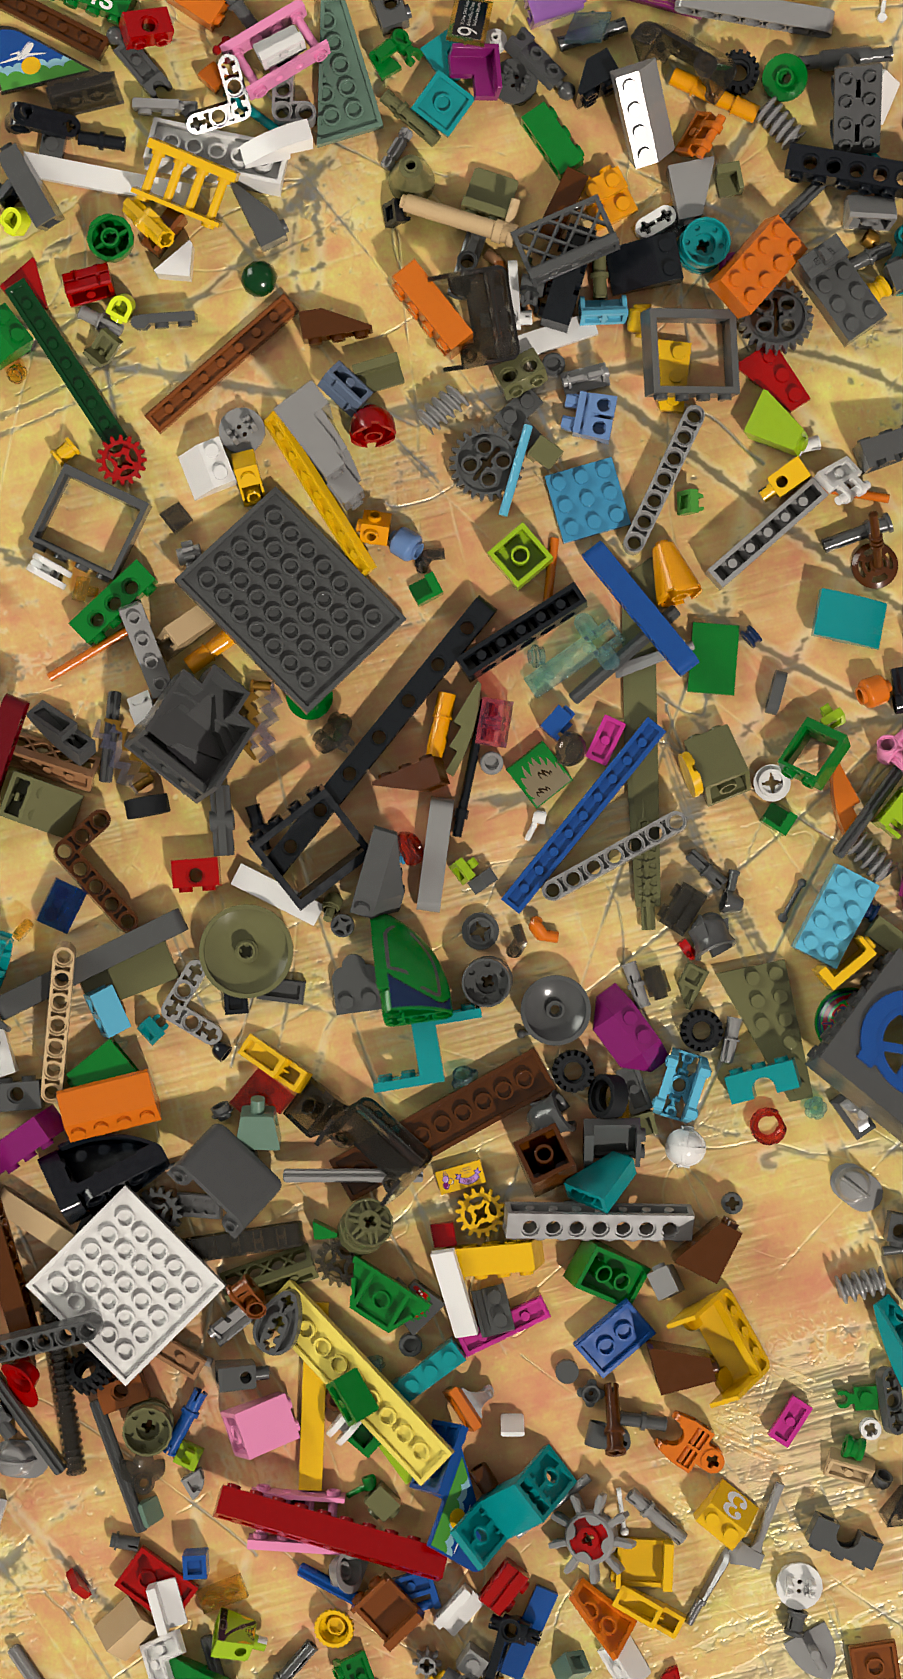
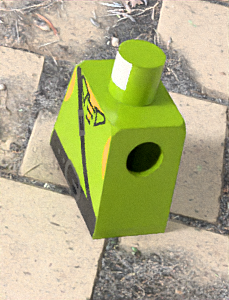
(235, 1636)

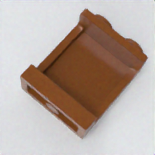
(387, 1610)

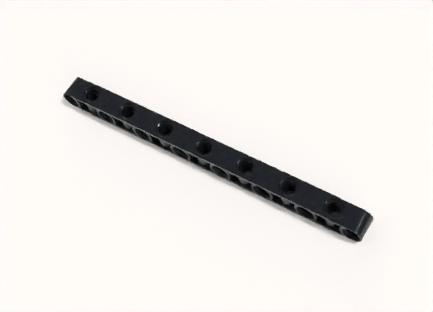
(390, 723)

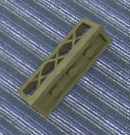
(273, 1280)

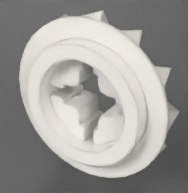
(764, 791)

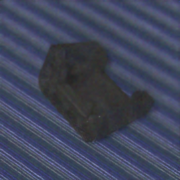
(662, 40)

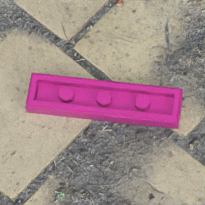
(524, 1316)

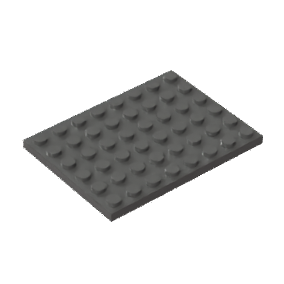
(290, 600)

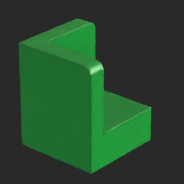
(426, 589)
(778, 819)
(364, 1441)

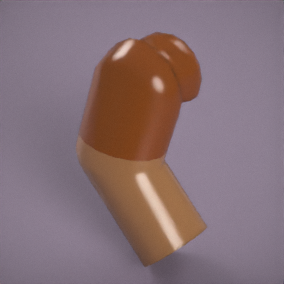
(494, 259)

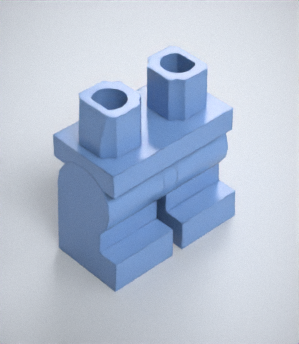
(593, 416)

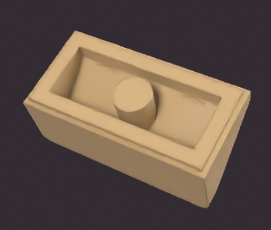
(849, 1469)

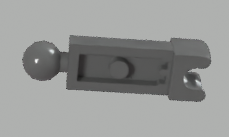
(539, 63)
(138, 64)

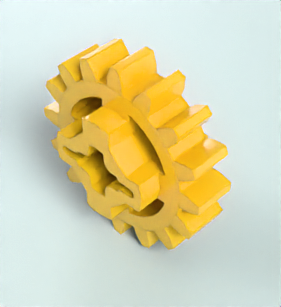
(490, 1217)

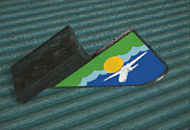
(70, 84)

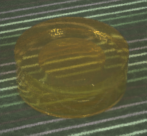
(23, 929)

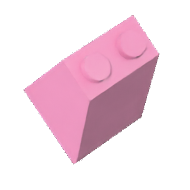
(260, 1425)

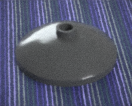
(572, 1015)

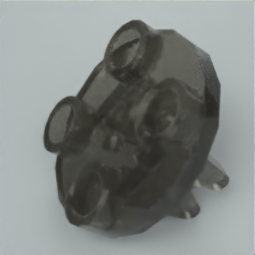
(334, 734)

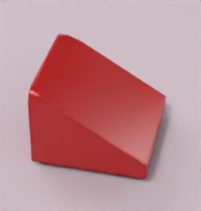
(443, 1234)

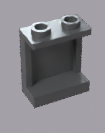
(613, 1134)

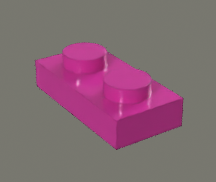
(605, 740)
(790, 1420)

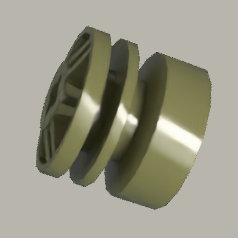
(352, 1228)
(144, 1439)

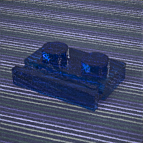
(61, 905)

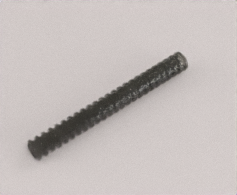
(65, 1405)

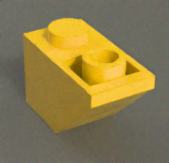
(248, 477)

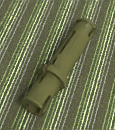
(402, 111)

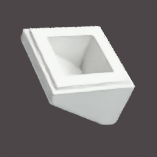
(512, 1425)

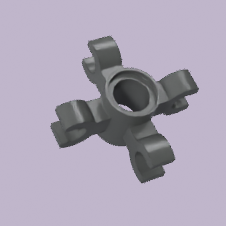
(530, 294)

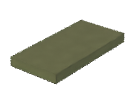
(137, 973)

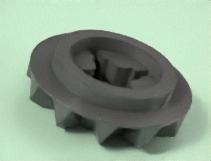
(490, 935)

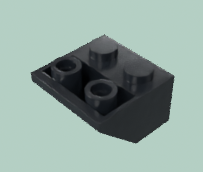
(596, 79)

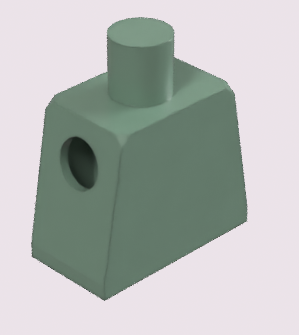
(259, 1126)

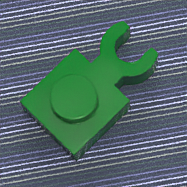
(863, 1397)

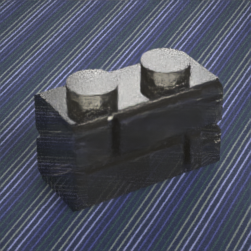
(682, 908)

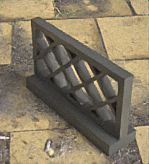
(578, 255)

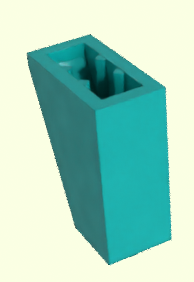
(602, 1181)

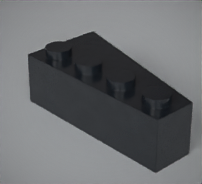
(563, 290)

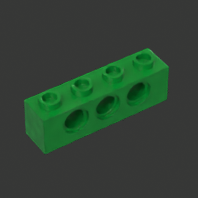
(83, 621)

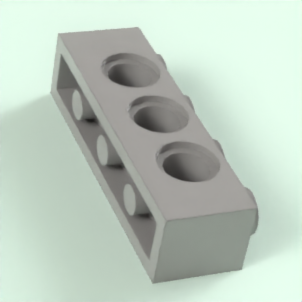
(145, 647)

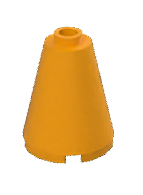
(672, 575)

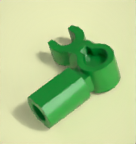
(399, 43)

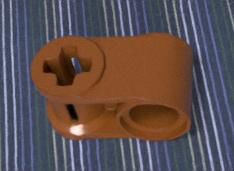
(248, 1297)

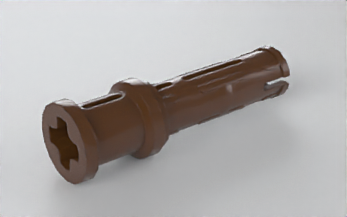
(613, 1430)

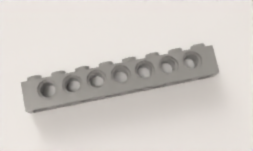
(565, 1213)

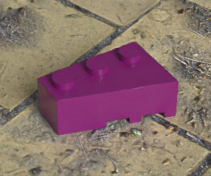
(28, 1137)

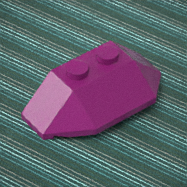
(626, 1032)

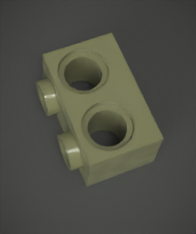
(518, 372)

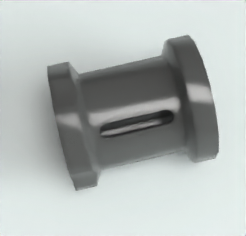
(795, 1622)

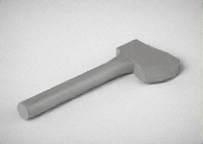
(752, 1555)

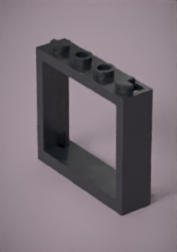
(331, 876)

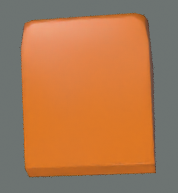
(210, 77)

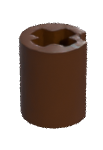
(483, 1477)

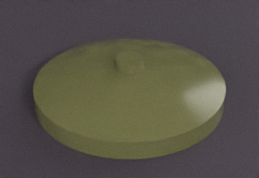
(246, 951)

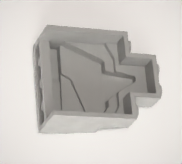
(312, 424)

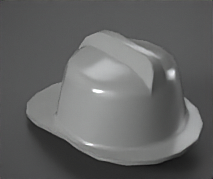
(856, 1187)
(20, 1459)
(347, 1573)

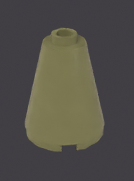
(412, 177)

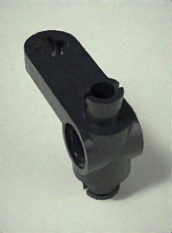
(28, 117)
(504, 1637)

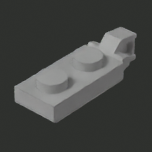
(167, 107)

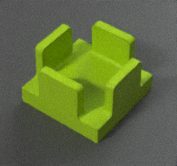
(891, 813)

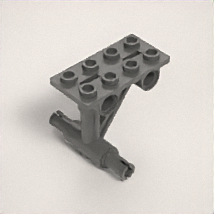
(855, 93)

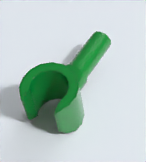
(369, 1483)

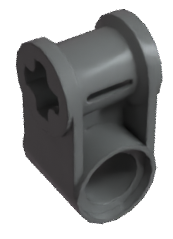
(596, 1439)

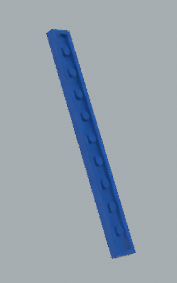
(583, 815)

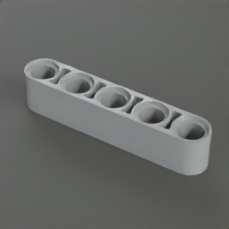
(435, 854)

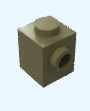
(382, 1502)

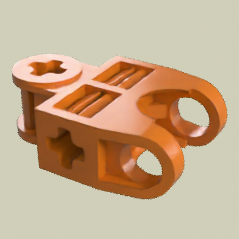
(692, 1446)

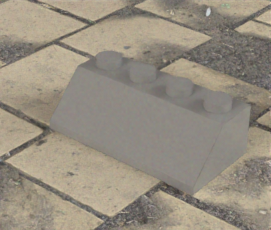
(643, 112)

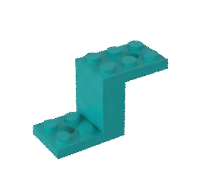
(427, 1053)
(513, 1507)

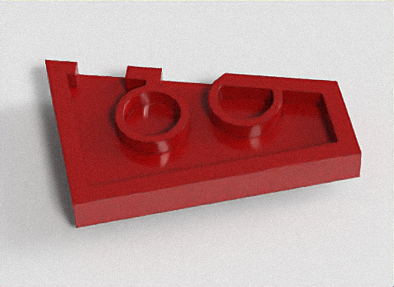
(775, 376)

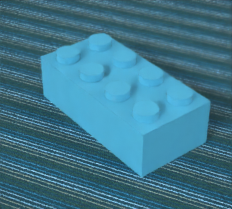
(835, 916)

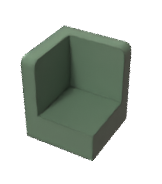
(571, 1665)

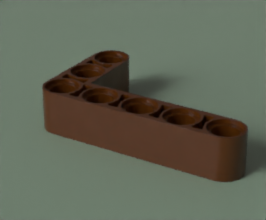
(91, 873)

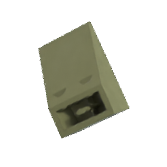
(40, 804)

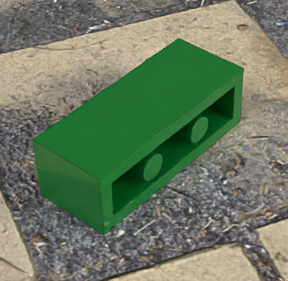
(552, 139)

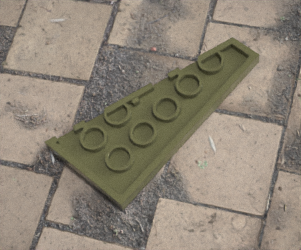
(768, 1011)

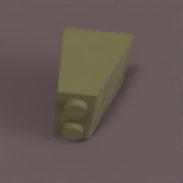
(719, 764)

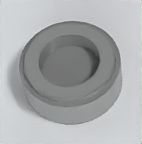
(491, 763)

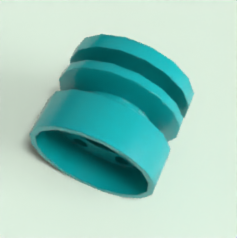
(707, 233)

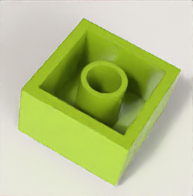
(520, 556)

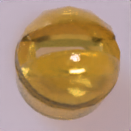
(12, 371)

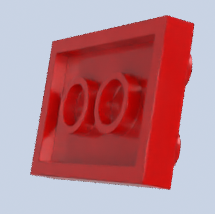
(149, 1568)

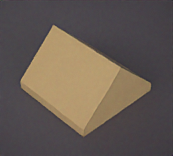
(125, 1628)

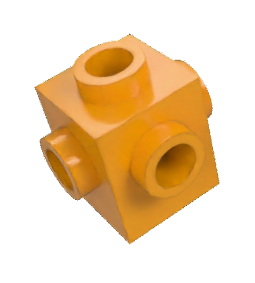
(374, 527)

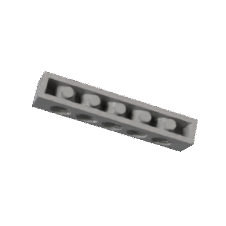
(766, 533)

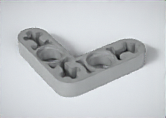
(184, 1011)

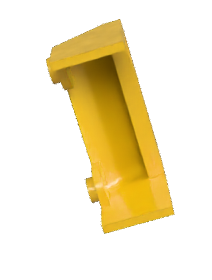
(731, 1342)

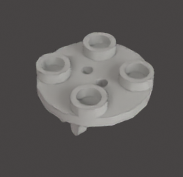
(250, 423)

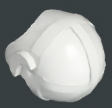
(685, 1147)

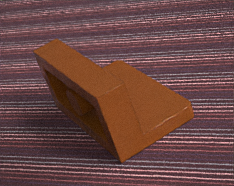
(175, 222)

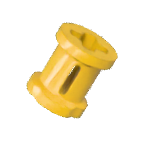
(65, 452)

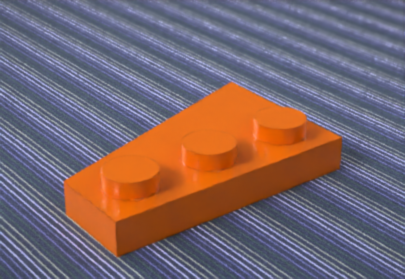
(605, 1621)

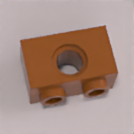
(112, 1401)

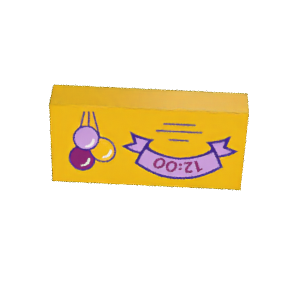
(460, 1176)

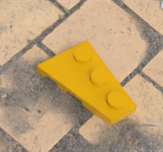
(673, 368)

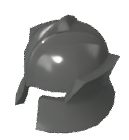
(711, 934)
(548, 1112)

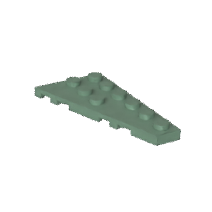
(344, 88)

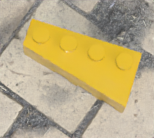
(499, 1258)

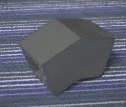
(482, 881)

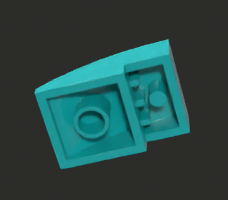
(849, 619)

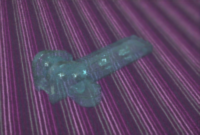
(577, 655)

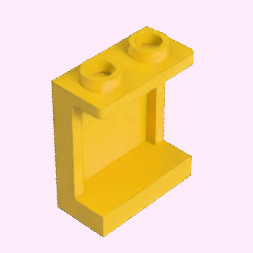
(833, 979)
(646, 1564)

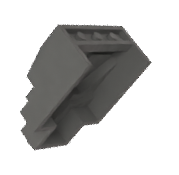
(194, 731)

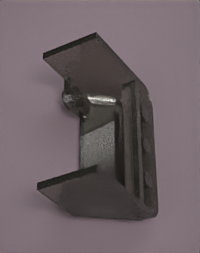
(489, 313)
(380, 1140)

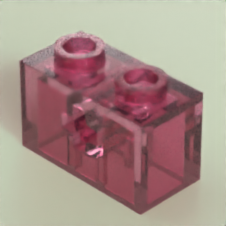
(494, 722)

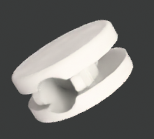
(48, 570)
(340, 1424)

